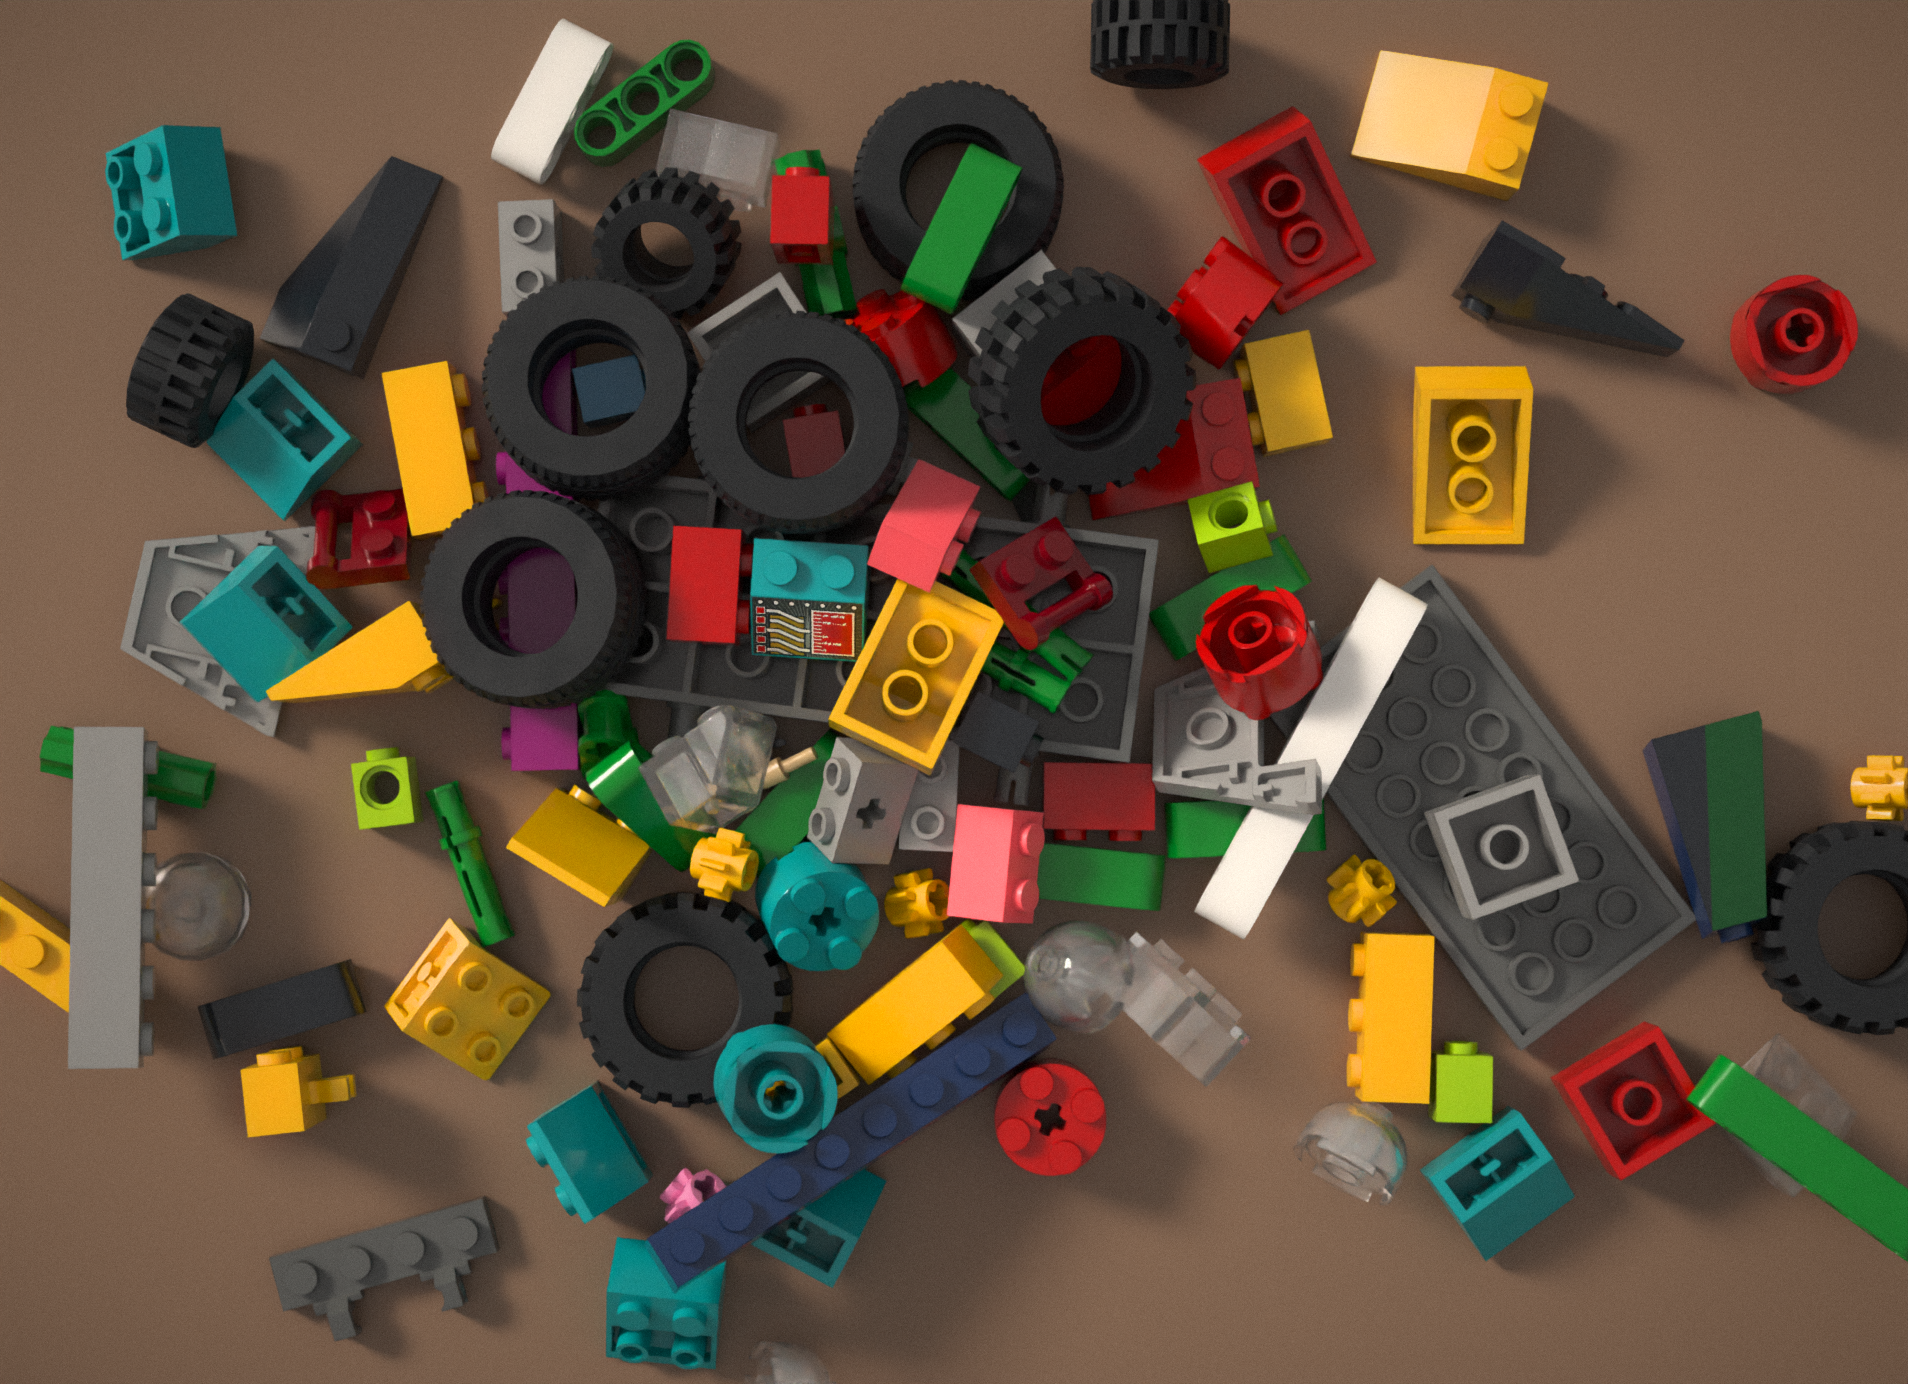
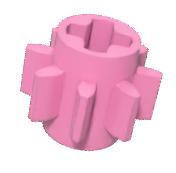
(689, 1191)

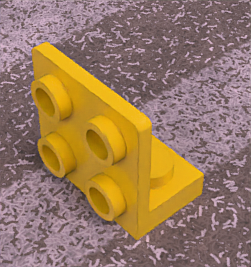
(465, 1002)

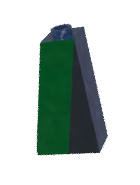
(1714, 814)

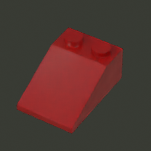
(1288, 207)
(1208, 457)

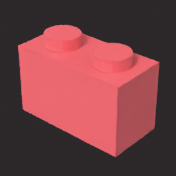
(924, 526)
(995, 864)

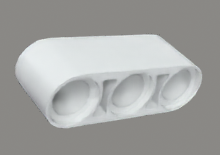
(552, 101)

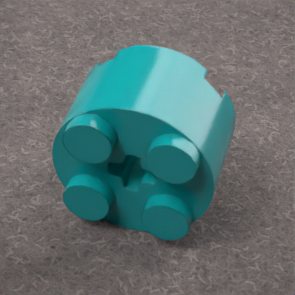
(816, 909)
(796, 1110)

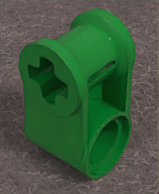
(605, 727)

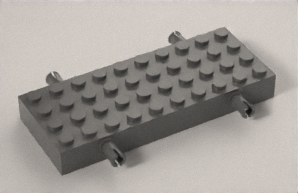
(1091, 721)

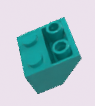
(170, 192)
(281, 439)
(265, 621)
(588, 1153)
(1498, 1182)
(827, 1230)
(655, 1323)

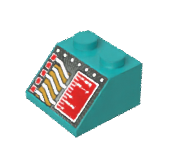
(809, 599)

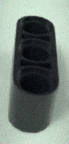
(282, 1009)

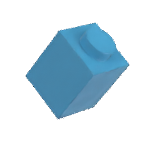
(610, 390)

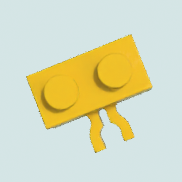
(288, 1091)

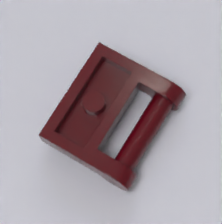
(378, 543)
(1031, 567)

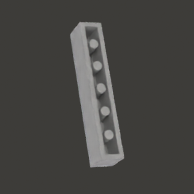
(110, 898)

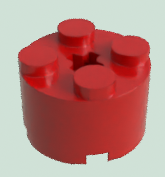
(1223, 302)
(1797, 304)
(907, 333)
(1259, 650)
(1060, 1147)

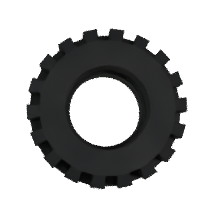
(1160, 42)
(690, 210)
(189, 369)

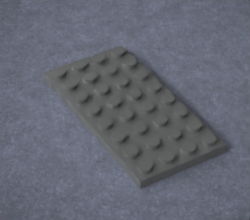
(1461, 725)

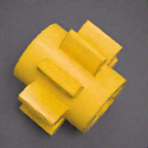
(1881, 788)
(724, 864)
(1361, 890)
(917, 903)

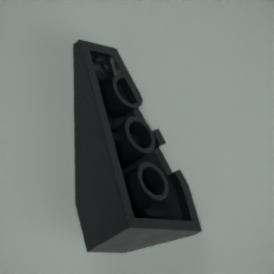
(350, 279)
(1524, 287)

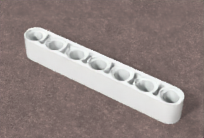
(1324, 734)

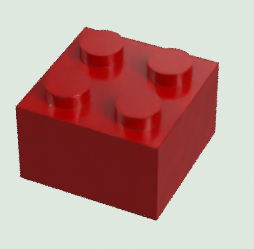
(1631, 1100)

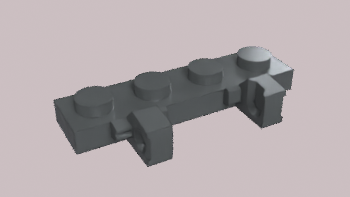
(426, 1244)

